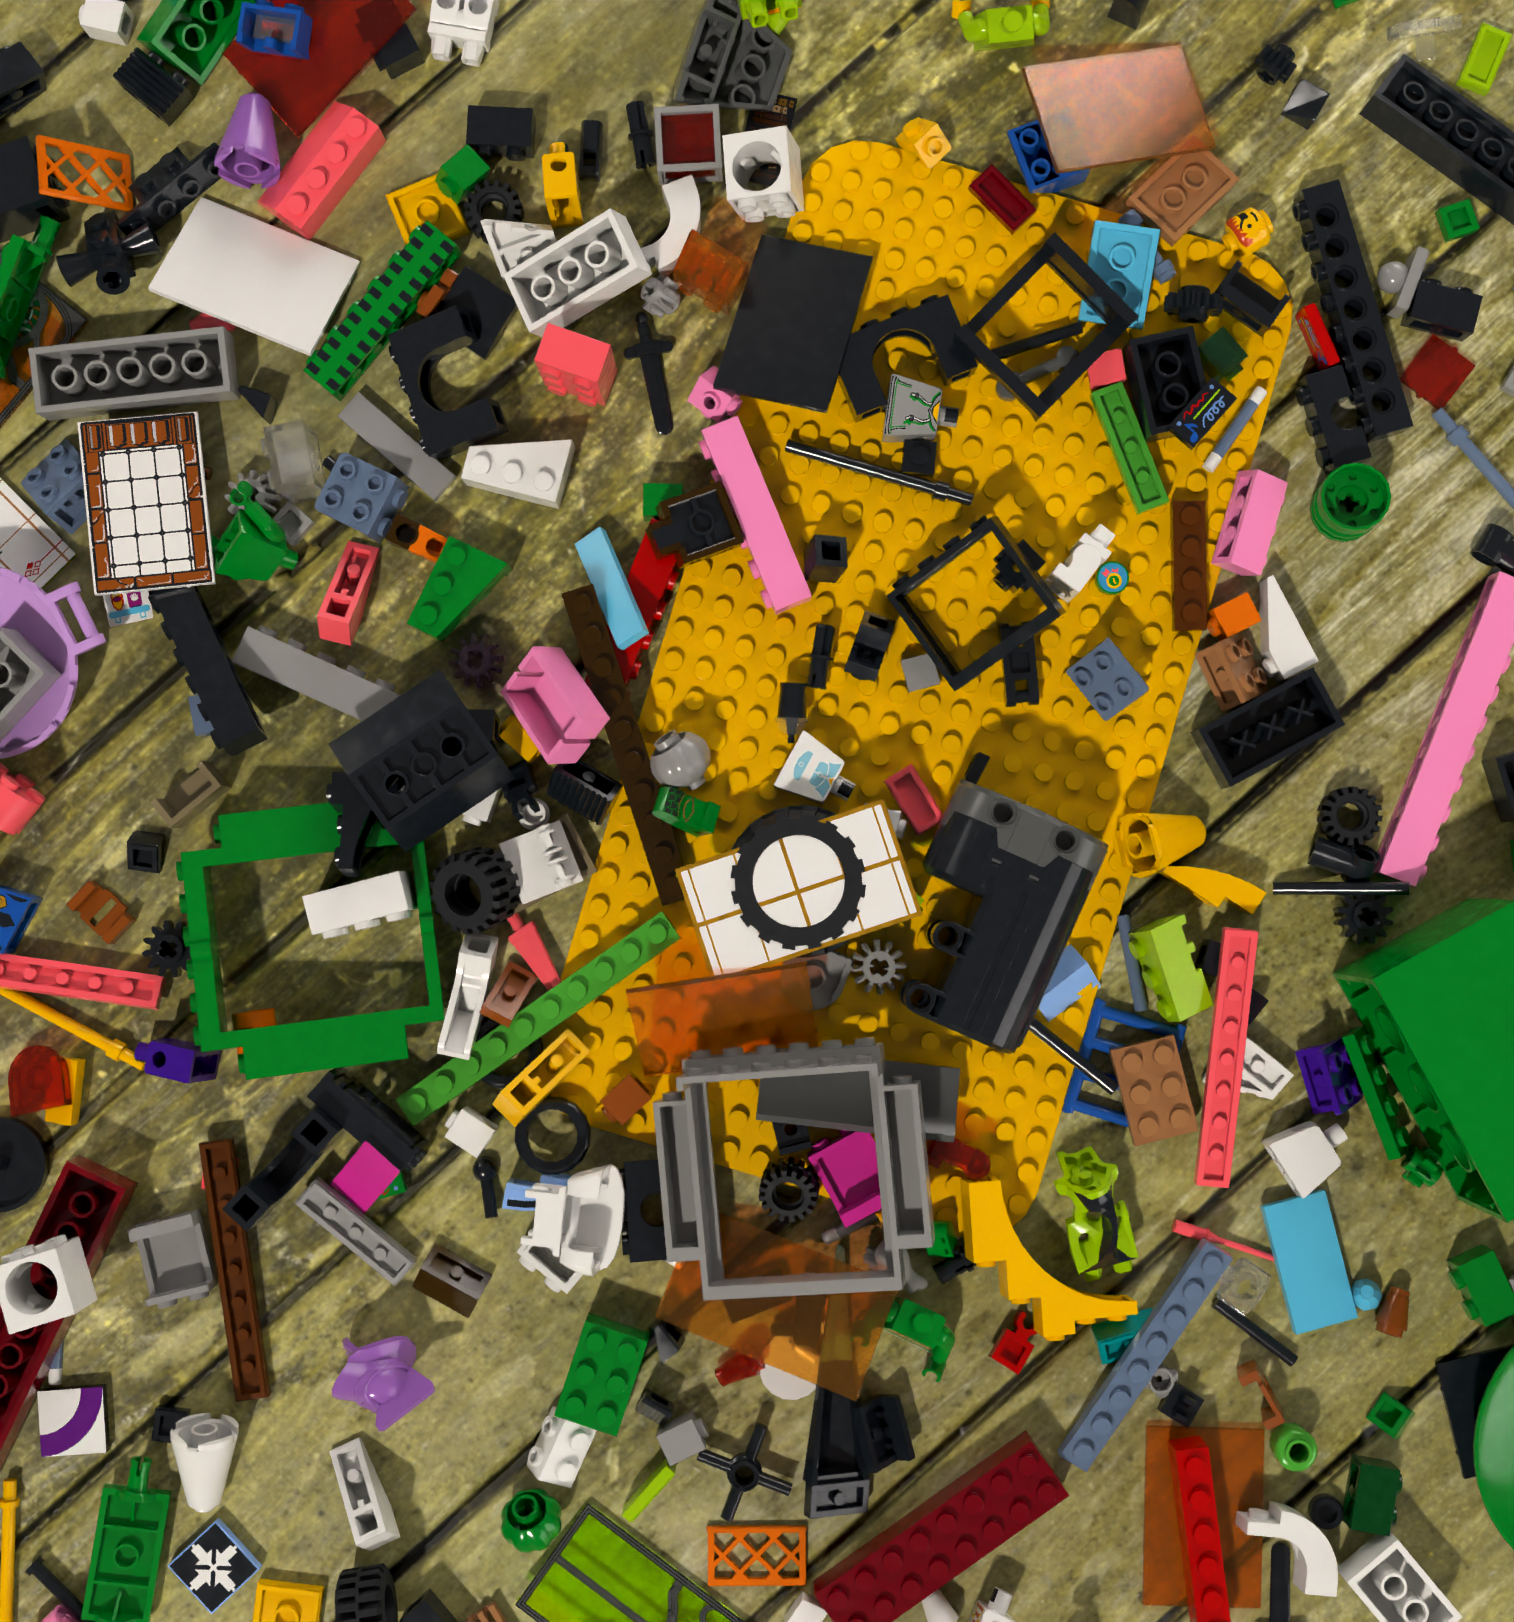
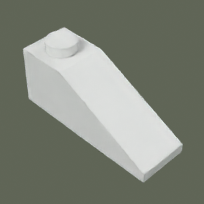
(1282, 638)
(363, 1496)

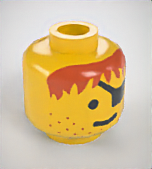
(1247, 232)

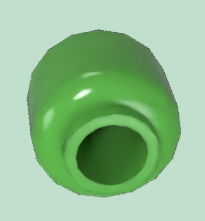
(1293, 1446)

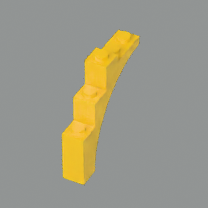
(1054, 1304)

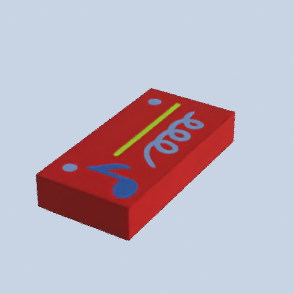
(1317, 337)

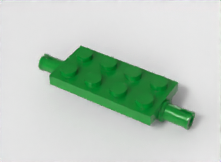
(19, 278)
(127, 1549)

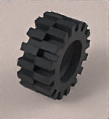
(487, 194)
(1366, 806)
(783, 1204)

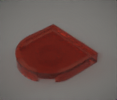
(38, 1081)

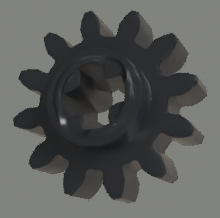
(1193, 304)
(1370, 925)
(160, 947)

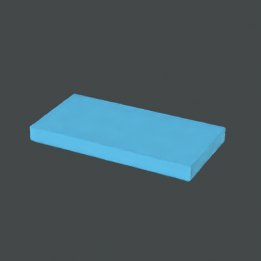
(1309, 1261)

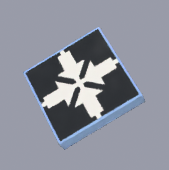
(215, 1565)

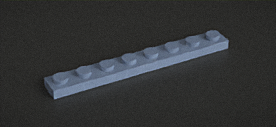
(1144, 1354)

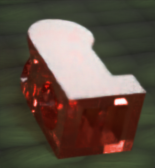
(962, 1155)

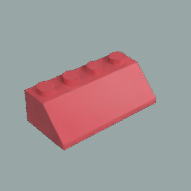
(323, 169)

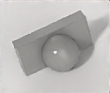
(1402, 280)

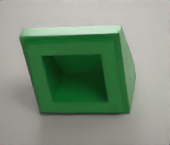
(1390, 1415)

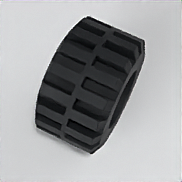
(454, 896)
(366, 1595)

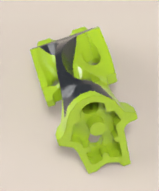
(1093, 1192)

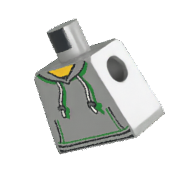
(915, 411)

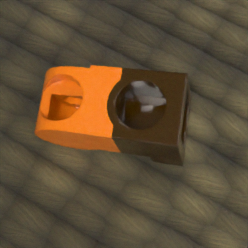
(415, 538)

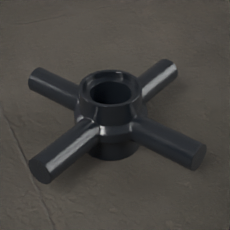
(740, 1484)

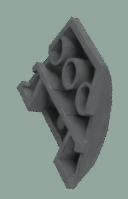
(731, 61)

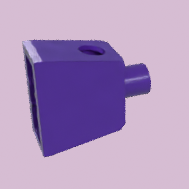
(178, 1060)

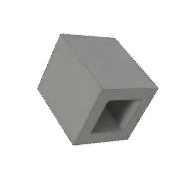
(682, 1437)

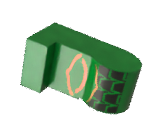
(686, 811)

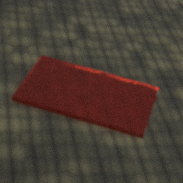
(340, 45)

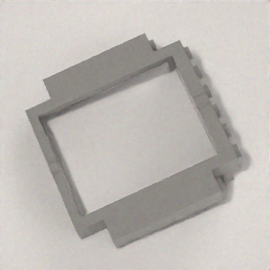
(690, 1178)

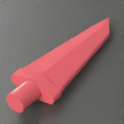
(532, 949)

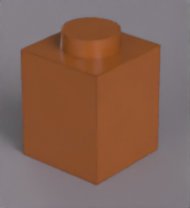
(625, 1099)

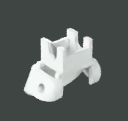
(581, 1217)

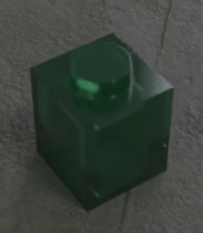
(1221, 356)

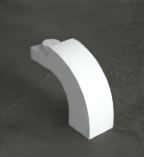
(685, 214)
(1314, 1558)

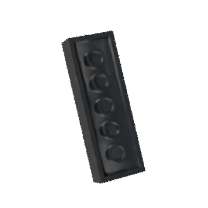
(1447, 133)

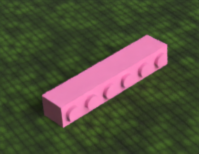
(756, 516)

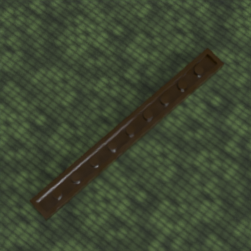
(625, 738)

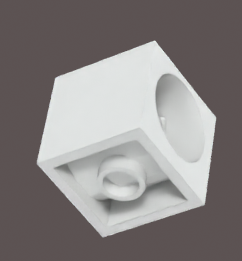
(749, 151)
(23, 1304)

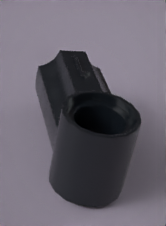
(1495, 548)
(1353, 863)

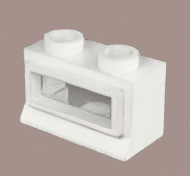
(541, 1258)

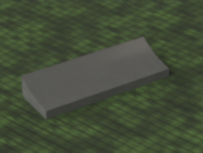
(845, 1101)

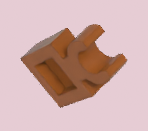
(431, 300)

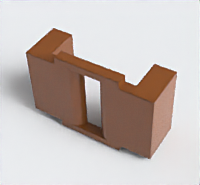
(89, 902)
(1273, 1414)

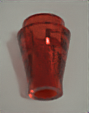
(738, 1368)

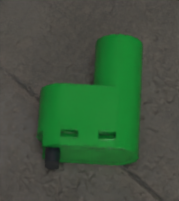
(945, 1240)

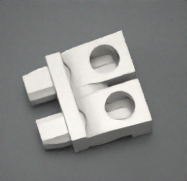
(464, 26)
(1085, 558)

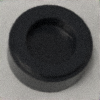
(1325, 1511)

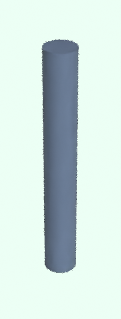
(1132, 965)

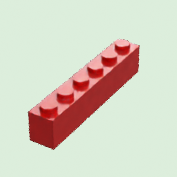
(649, 584)
(1198, 1530)

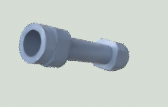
(1163, 269)

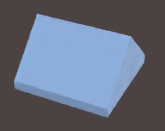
(1068, 979)

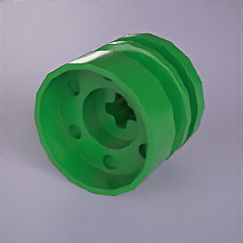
(1363, 491)

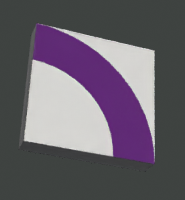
(73, 1420)

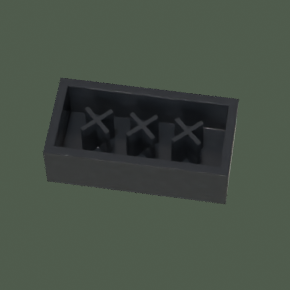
(1267, 728)

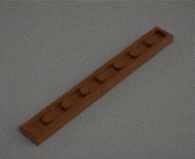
(234, 1272)

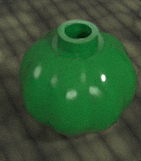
(531, 1520)

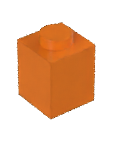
(1232, 617)

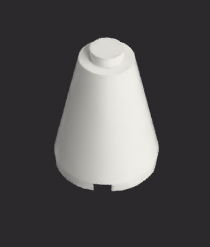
(204, 1457)

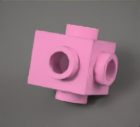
(712, 402)

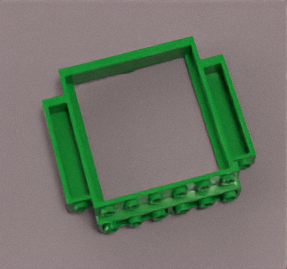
(306, 1044)

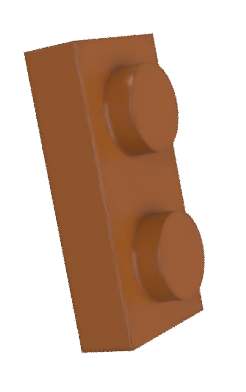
(508, 994)

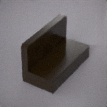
(451, 1280)

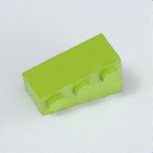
(1170, 968)

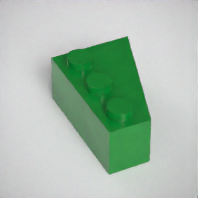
(455, 587)

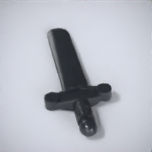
(648, 352)
(1280, 1584)

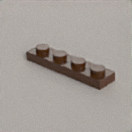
(1188, 566)

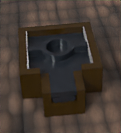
(694, 526)

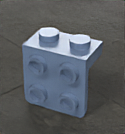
(362, 496)

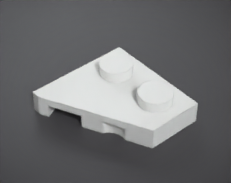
(516, 241)

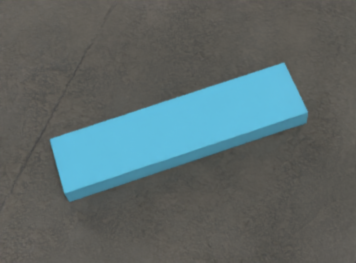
(611, 588)

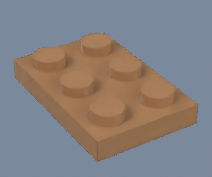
(1182, 193)
(1153, 1090)

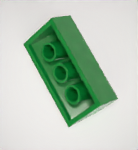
(192, 34)

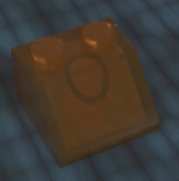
(710, 273)

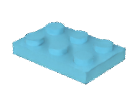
(1125, 262)

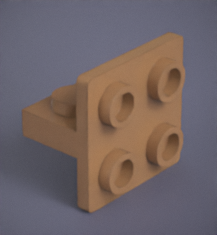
(1232, 671)

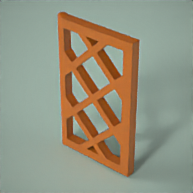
(99, 155)
(773, 1578)

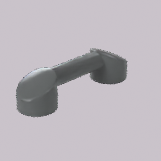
(1059, 363)

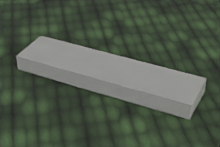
(396, 446)
(356, 1231)

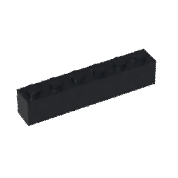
(209, 668)

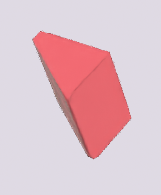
(1107, 370)

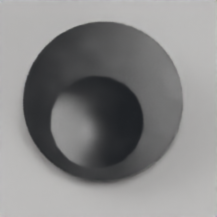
(22, 1163)

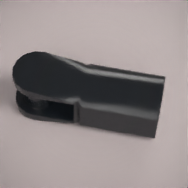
(591, 149)

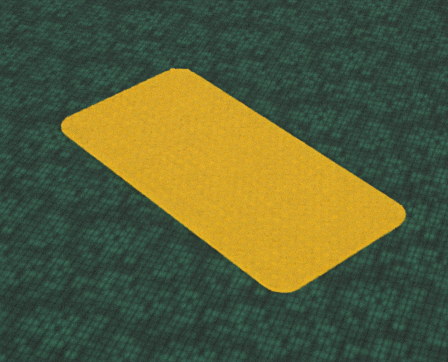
(1047, 486)

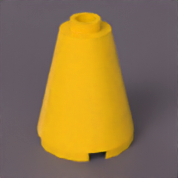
(1156, 840)

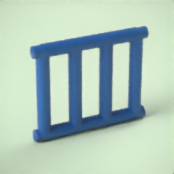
(1092, 1041)

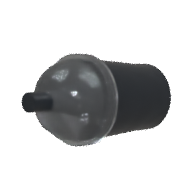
(792, 709)

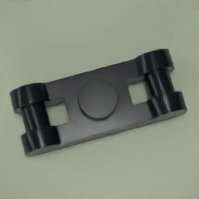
(1017, 666)

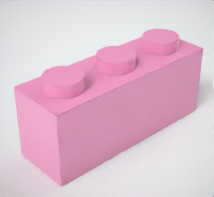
(1249, 522)

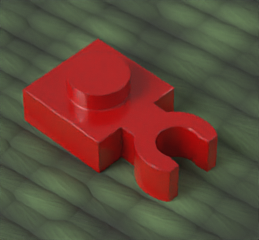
(1012, 1346)

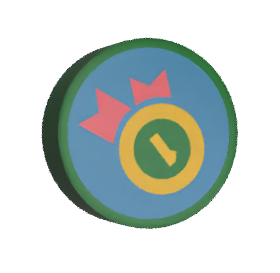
(1111, 578)

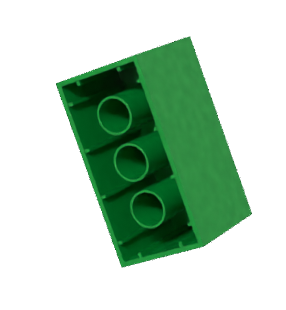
(1446, 1036)

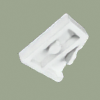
(1261, 1072)

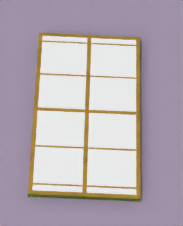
(798, 886)

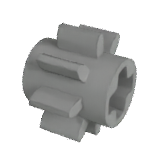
(660, 296)

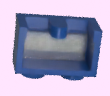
(274, 29)

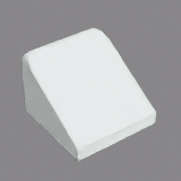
(805, 1610)

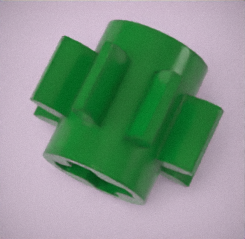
(1421, 1166)

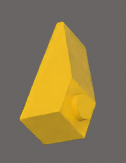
(540, 1077)

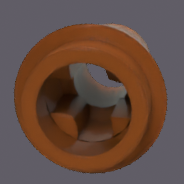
(1393, 1314)

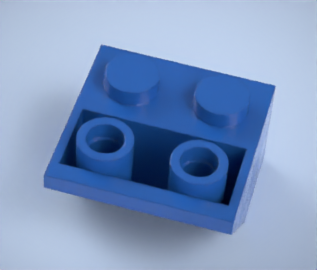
(1036, 162)

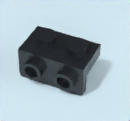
(882, 1431)

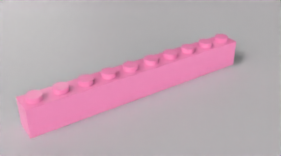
(1450, 735)

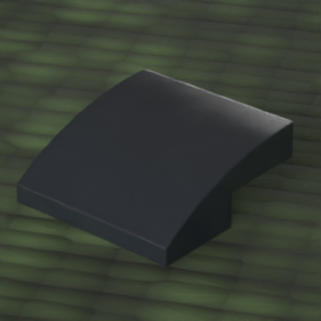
(487, 307)

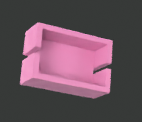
(554, 705)

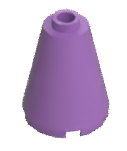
(249, 145)

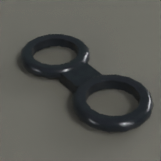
(549, 1103)

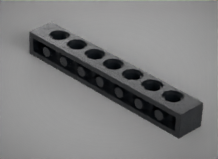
(1329, 202)

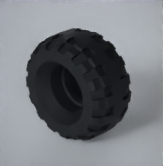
(784, 823)

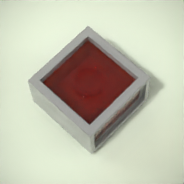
(688, 143)

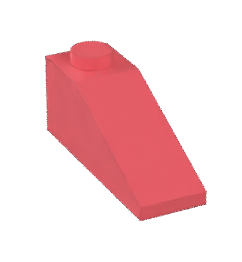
(347, 594)

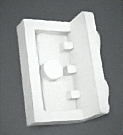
(559, 1450)

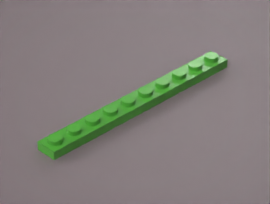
(539, 1018)

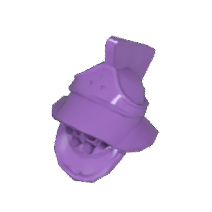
(383, 1379)

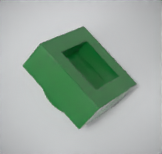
(1457, 220)

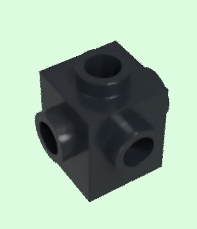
(1007, 577)

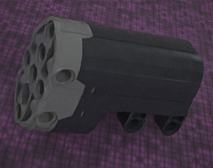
(1028, 894)

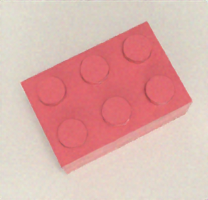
(576, 365)

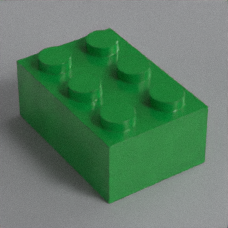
(602, 1374)

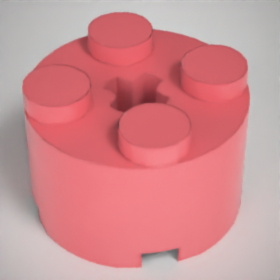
(17, 801)

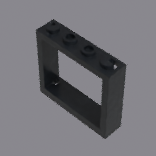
(930, 566)

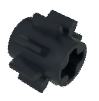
(1275, 63)

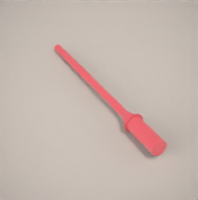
(1198, 1233)

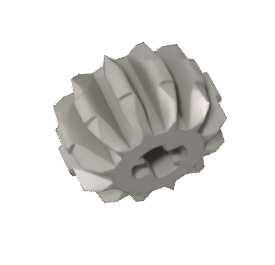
(260, 485)
(880, 956)

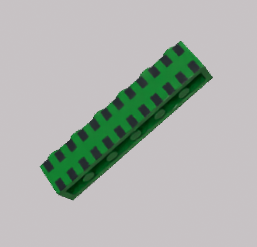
(382, 310)

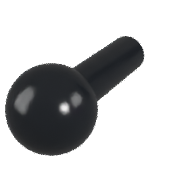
(485, 1170)

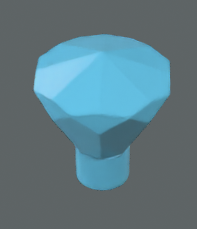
(1366, 1294)

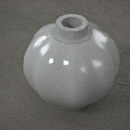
(680, 760)

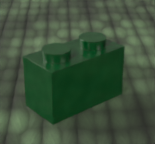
(1371, 1495)

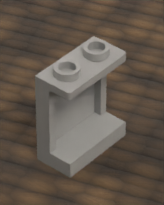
(175, 1258)

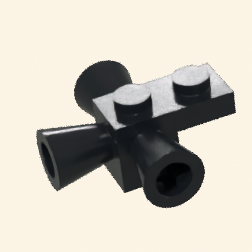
(109, 253)

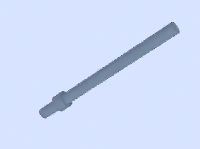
(1458, 436)

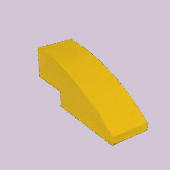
(1215, 886)

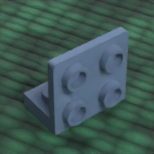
(59, 486)

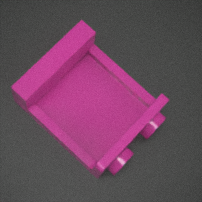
(849, 1173)

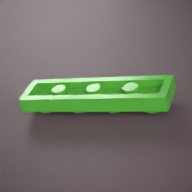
(1129, 448)

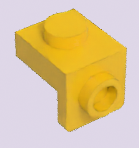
(925, 140)

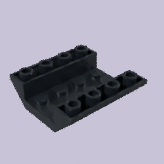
(408, 742)

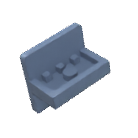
(1107, 679)

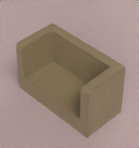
(192, 796)

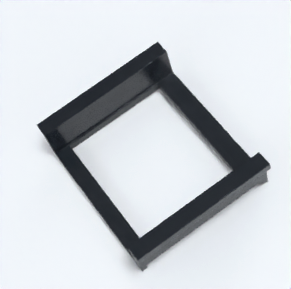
(1087, 286)

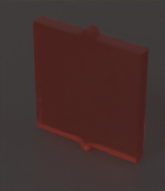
(1436, 372)

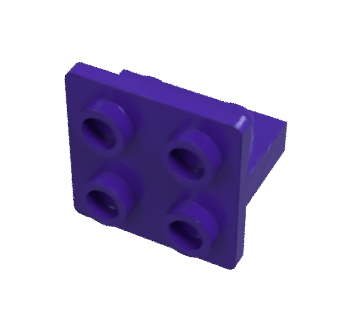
(1329, 1077)

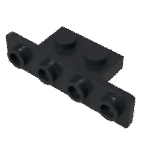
(170, 188)

